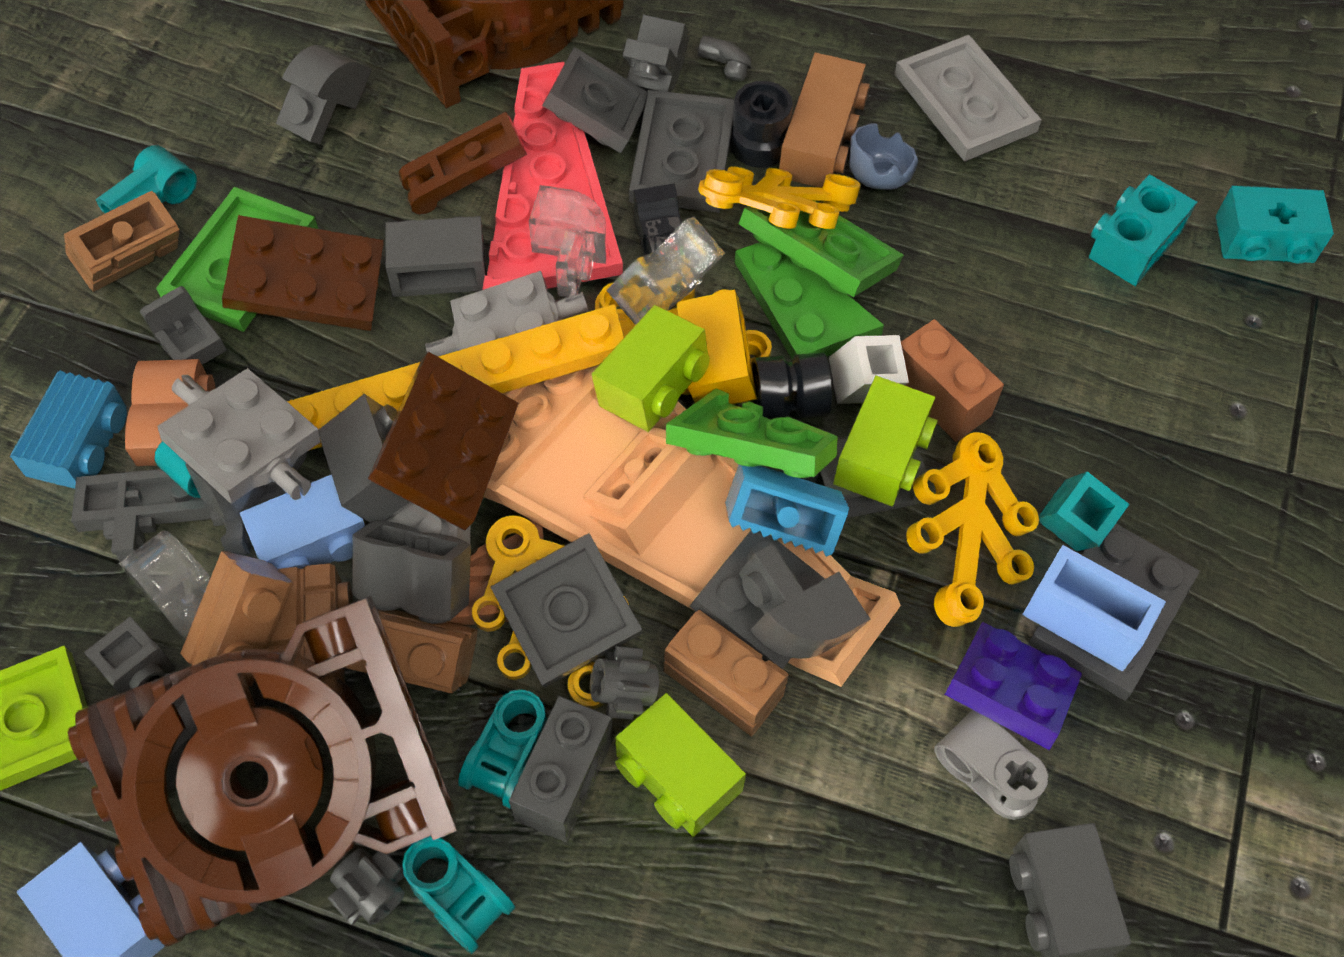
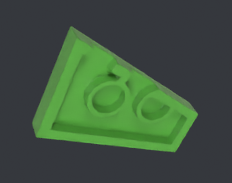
(802, 304)
(749, 438)

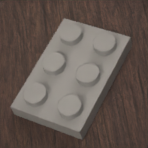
(967, 97)

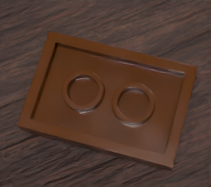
(303, 273)
(444, 441)

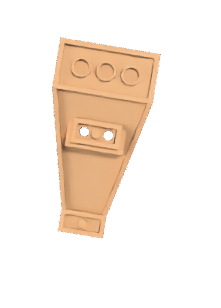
(644, 502)

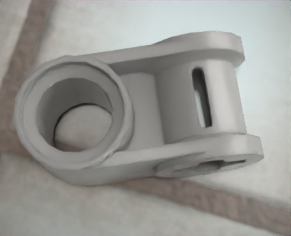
(990, 761)

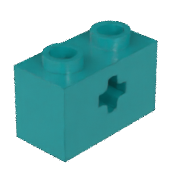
(1274, 224)

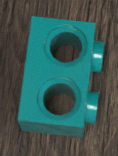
(1140, 229)

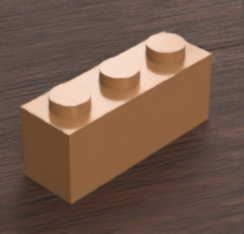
(824, 119)

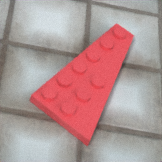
(554, 158)

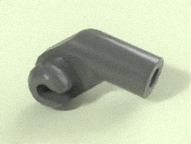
(727, 53)

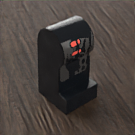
(655, 215)

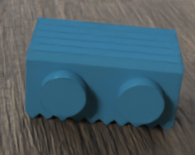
(70, 430)
(786, 508)

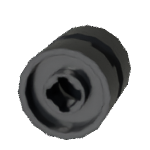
(760, 123)
(793, 385)

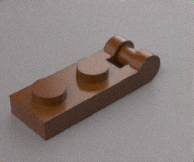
(460, 162)

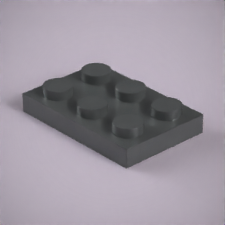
(680, 143)
(1147, 568)

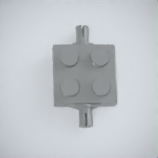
(504, 312)
(240, 436)

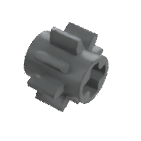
(624, 682)
(367, 886)

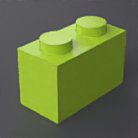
(651, 368)
(884, 440)
(678, 766)

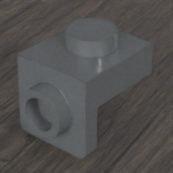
(182, 328)
(129, 657)

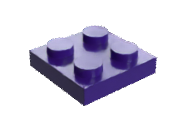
(1015, 685)

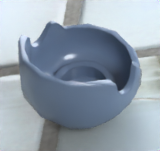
(881, 160)

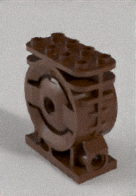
(466, 38)
(135, 732)

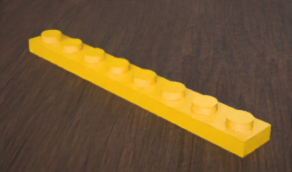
(500, 363)

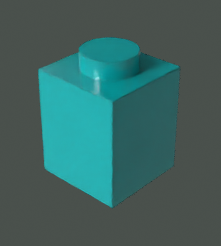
(1082, 512)

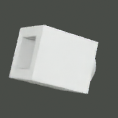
(863, 358)

